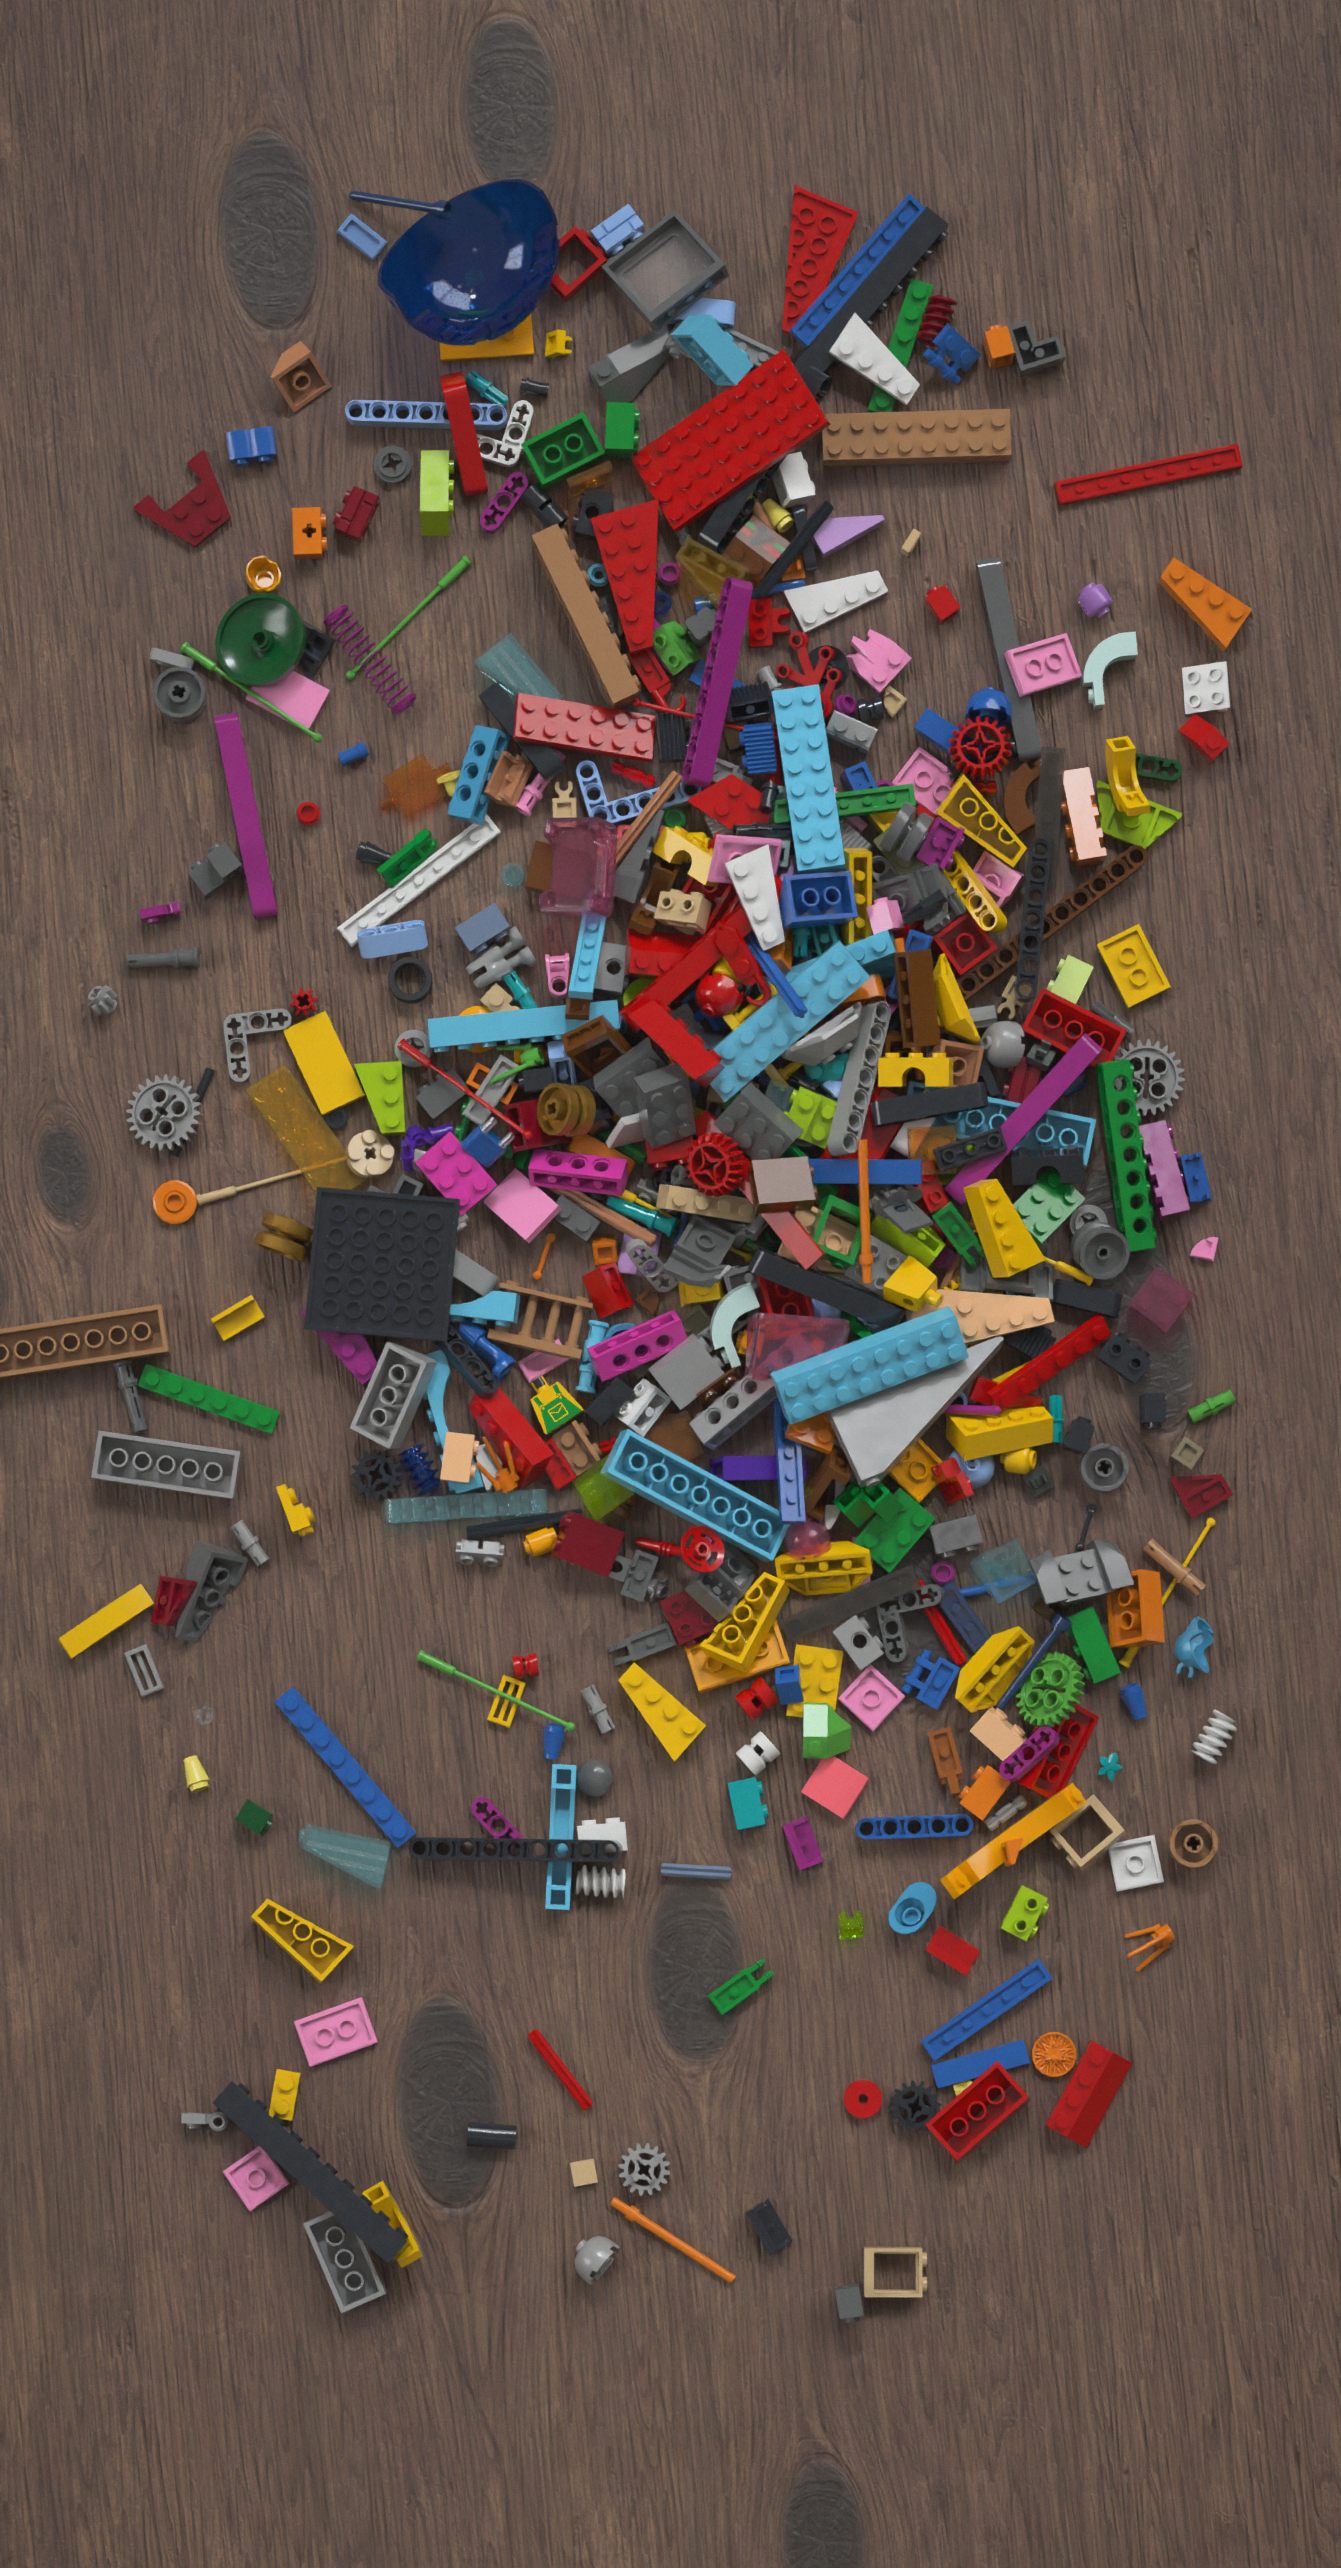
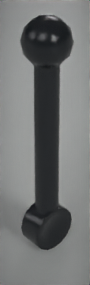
(1091, 1509)

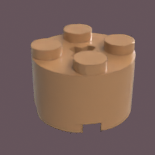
(1181, 1834)

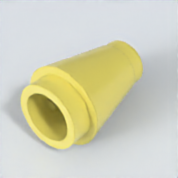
(778, 516)
(195, 1775)

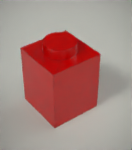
(942, 603)

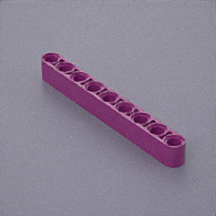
(717, 682)
(246, 816)
(1029, 1113)

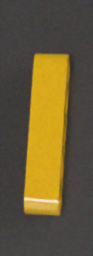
(973, 894)

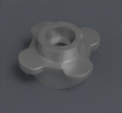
(658, 1589)

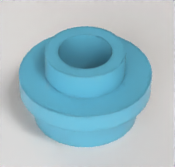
(593, 570)

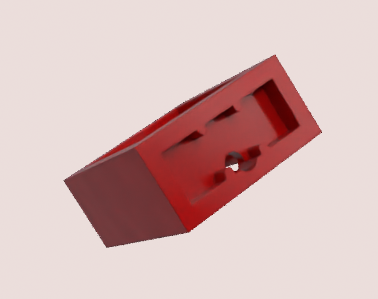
(560, 287)

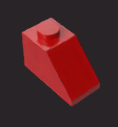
(1204, 738)

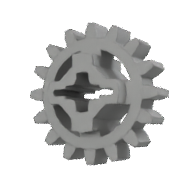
(653, 2162)

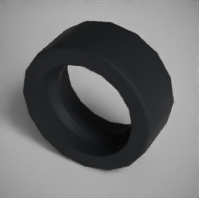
(410, 962)

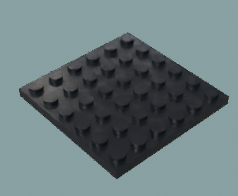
(382, 1264)

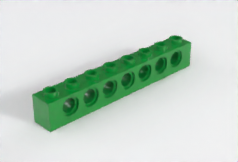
(1107, 1073)

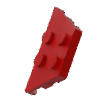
(730, 803)

